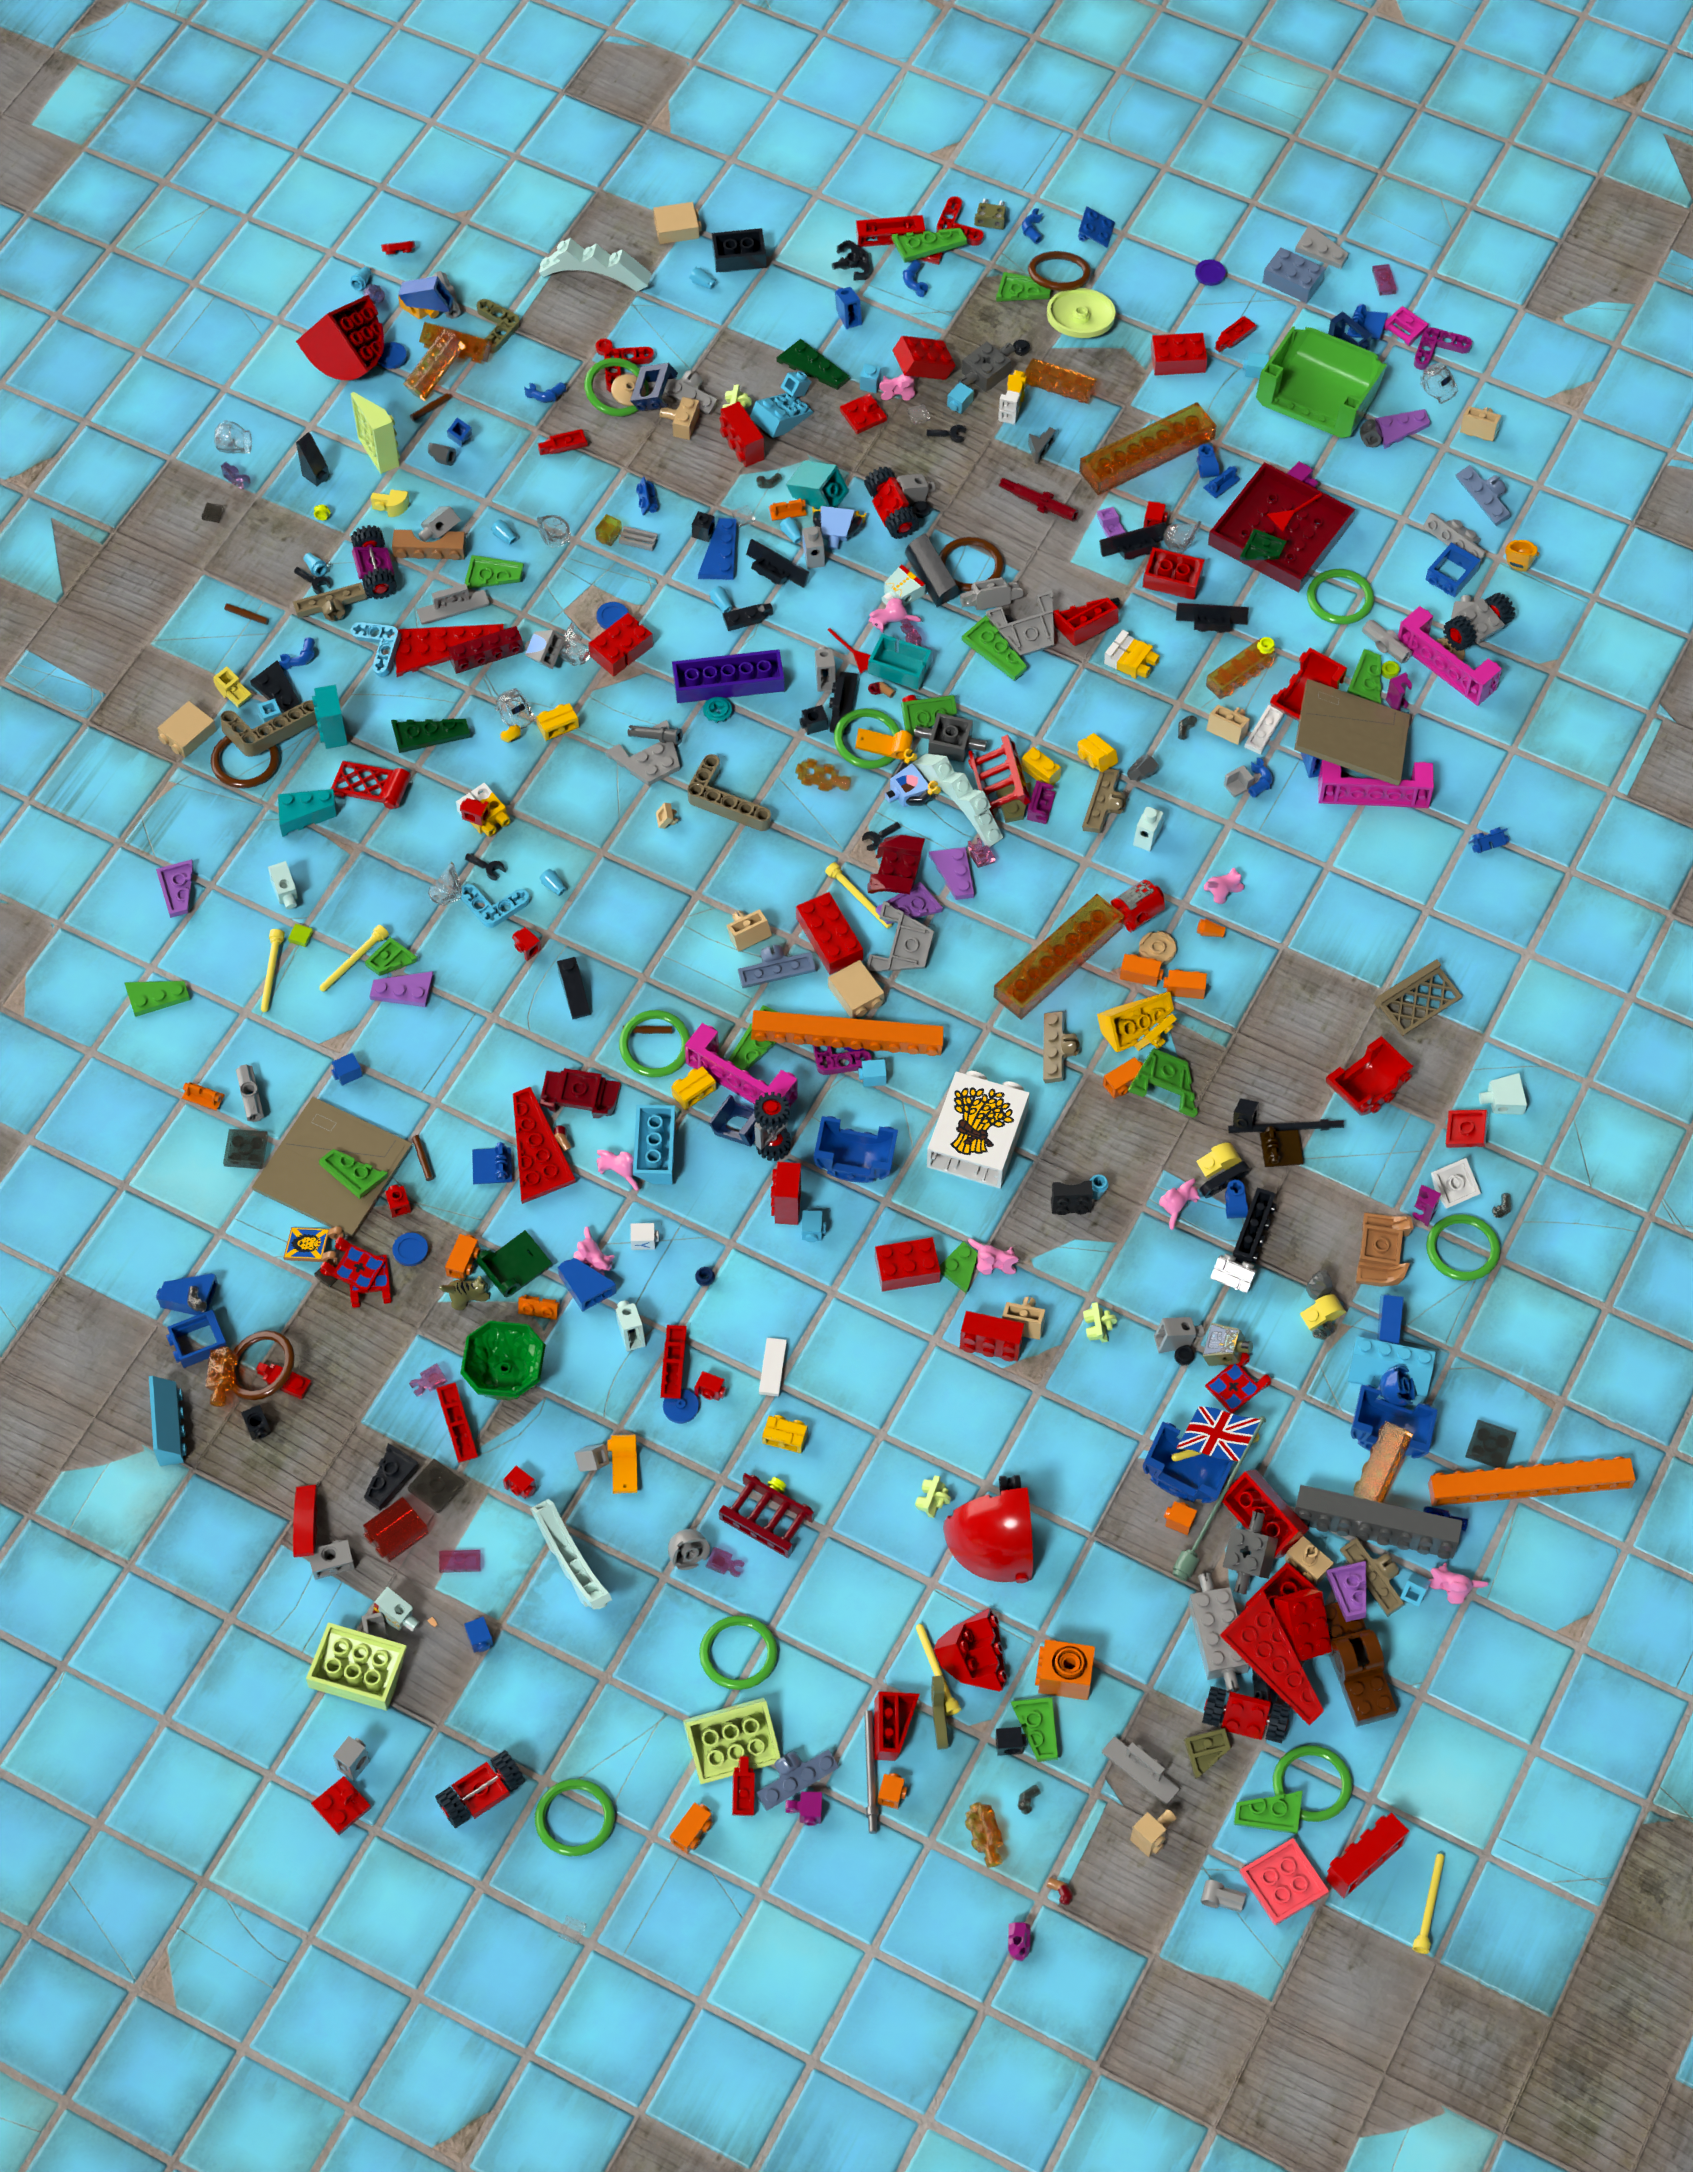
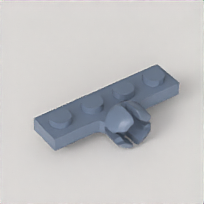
(1485, 493)
(775, 967)
(795, 1777)

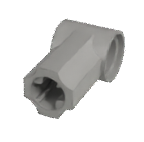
(1217, 1895)

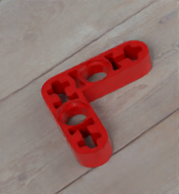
(951, 223)
(642, 359)

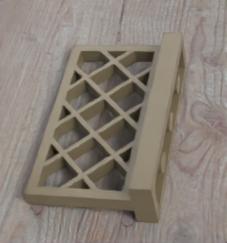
(1405, 988)

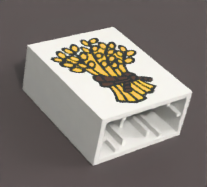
(978, 1128)

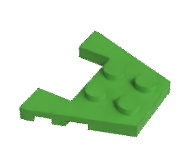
(1168, 1073)

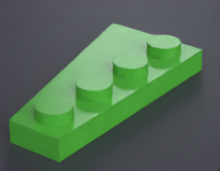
(922, 245)
(990, 645)
(748, 1050)

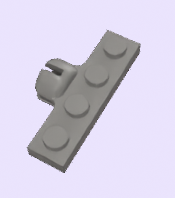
(689, 387)

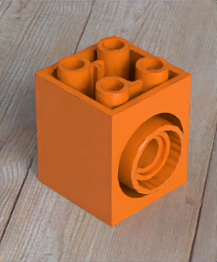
(1065, 1669)

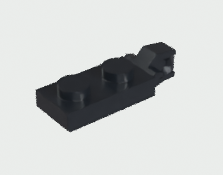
(747, 616)

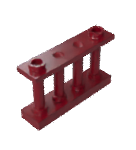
(765, 1534)

